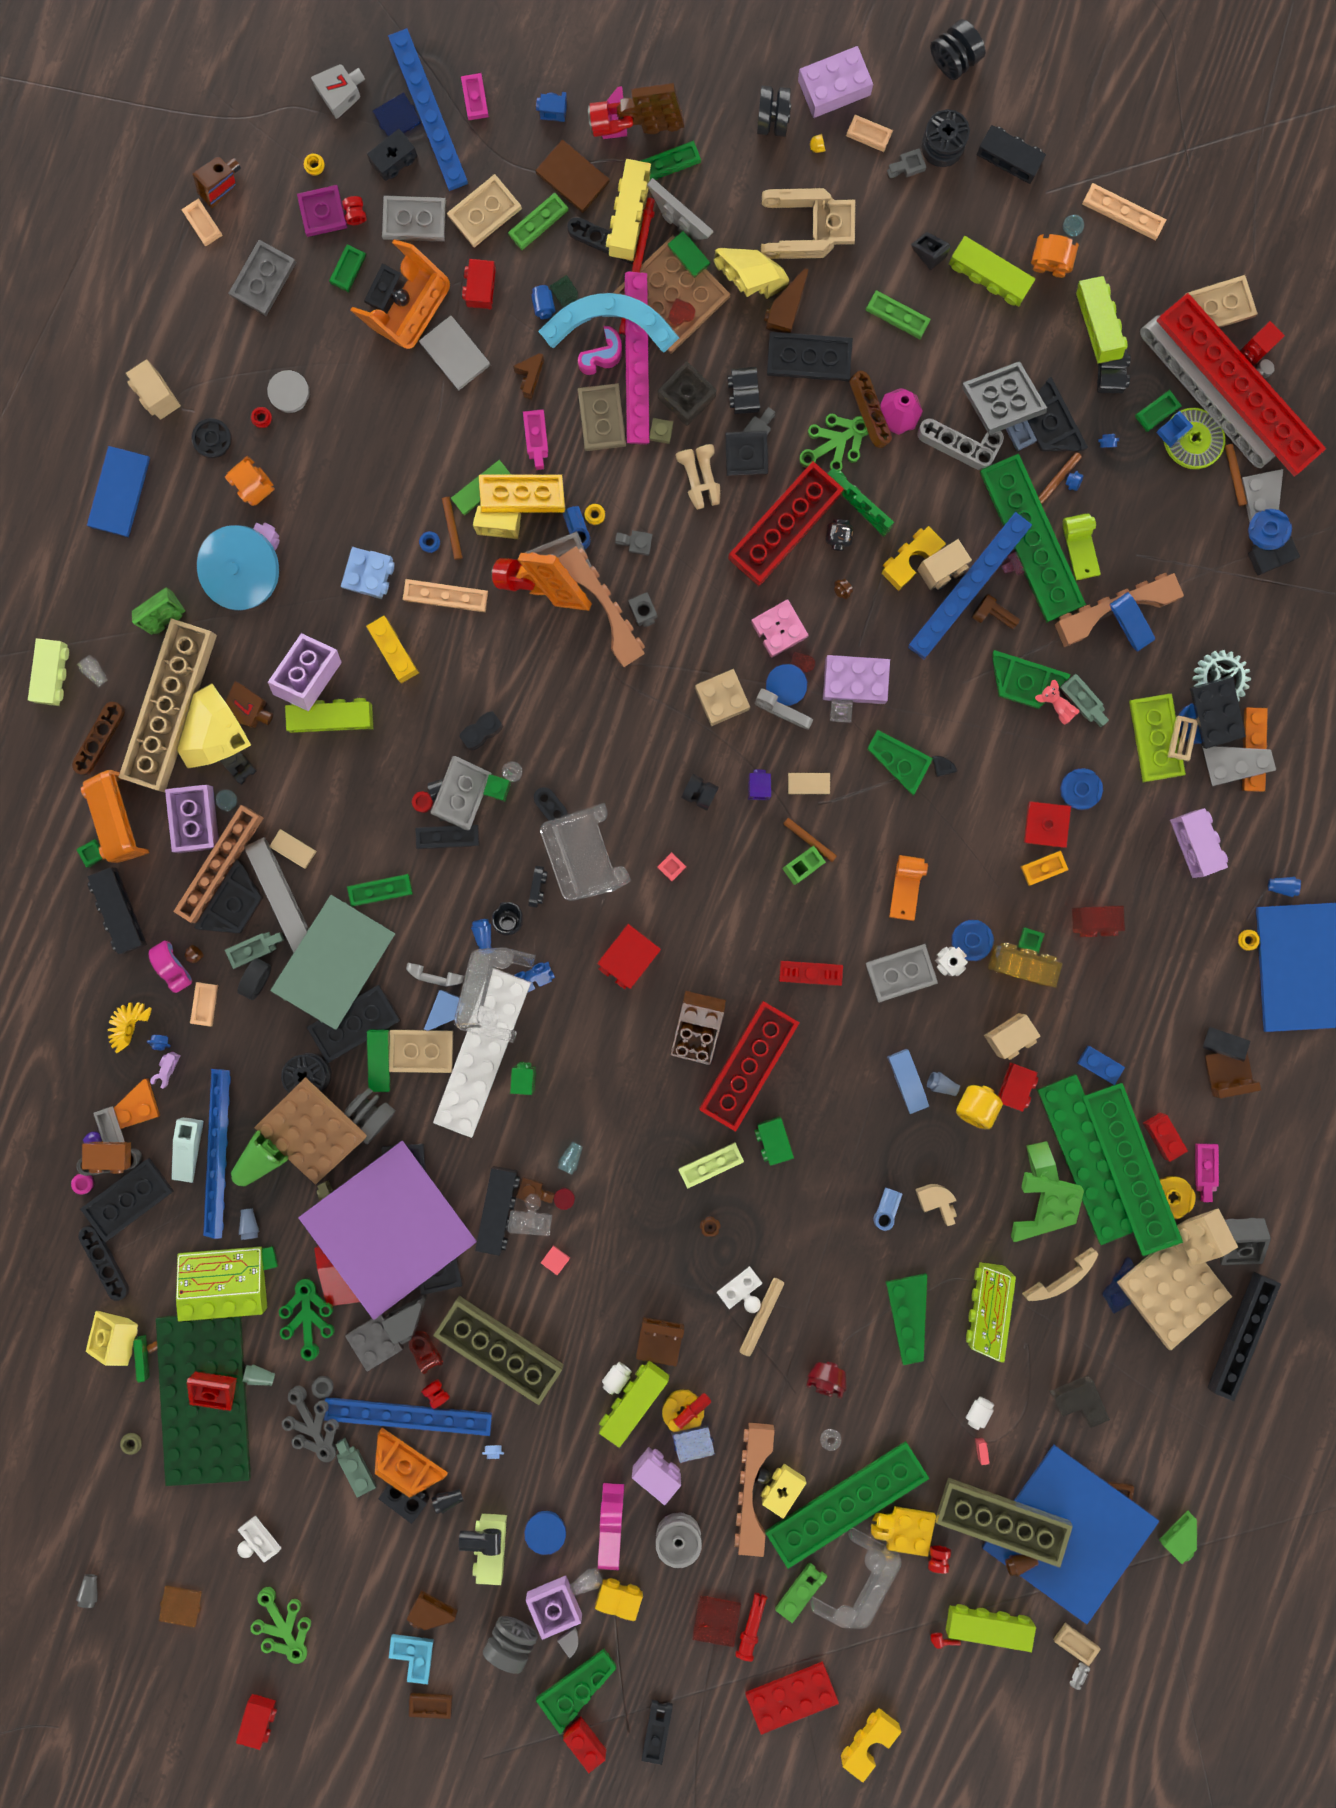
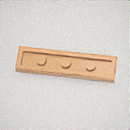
(1124, 211)
(445, 595)

